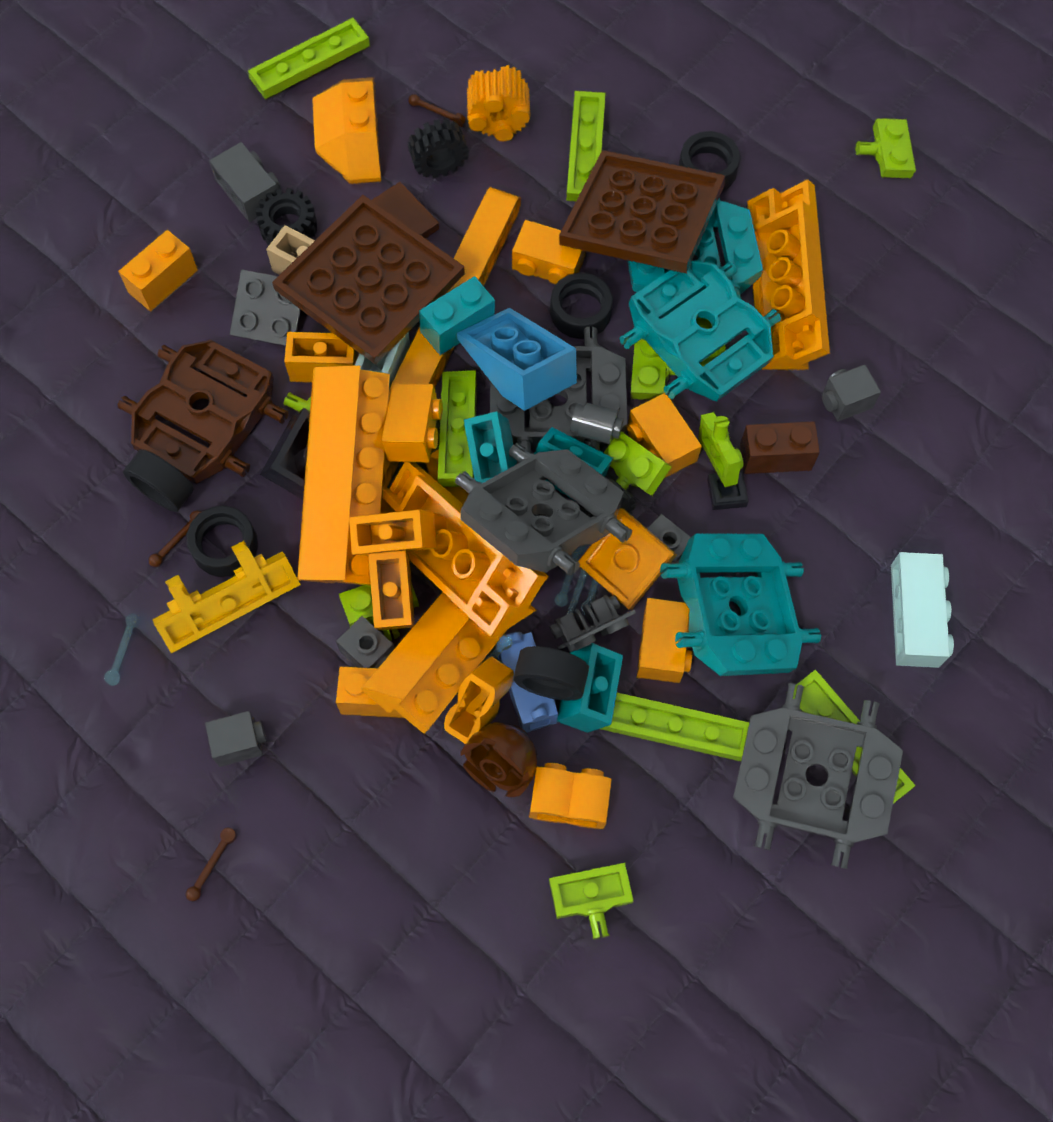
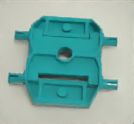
(737, 243)
(667, 316)
(766, 633)

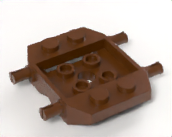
(237, 396)

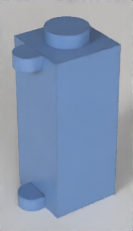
(531, 709)

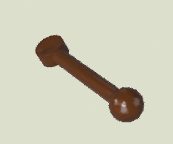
(414, 100)
(157, 559)
(227, 837)

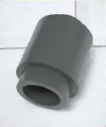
(596, 422)

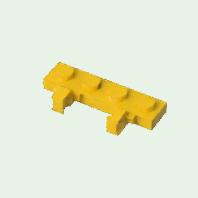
(199, 614)

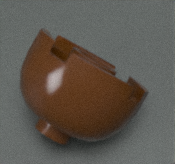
(501, 758)

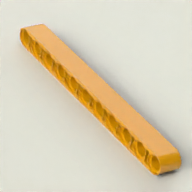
(478, 255)

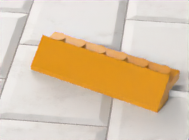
(791, 274)
(341, 470)
(463, 564)
(430, 664)

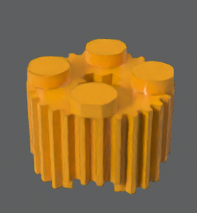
(498, 102)

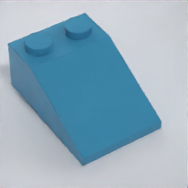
(520, 357)

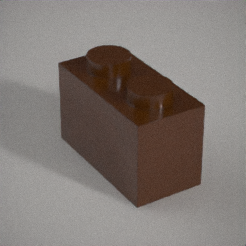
(779, 447)

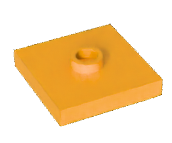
(630, 566)

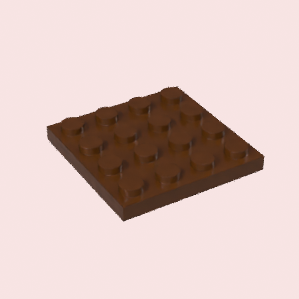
(643, 211)
(368, 278)

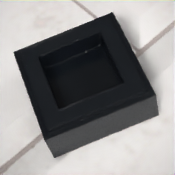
(727, 497)

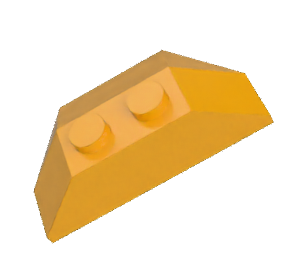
(348, 129)

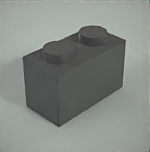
(243, 178)

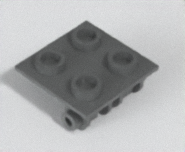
(261, 311)
(607, 623)

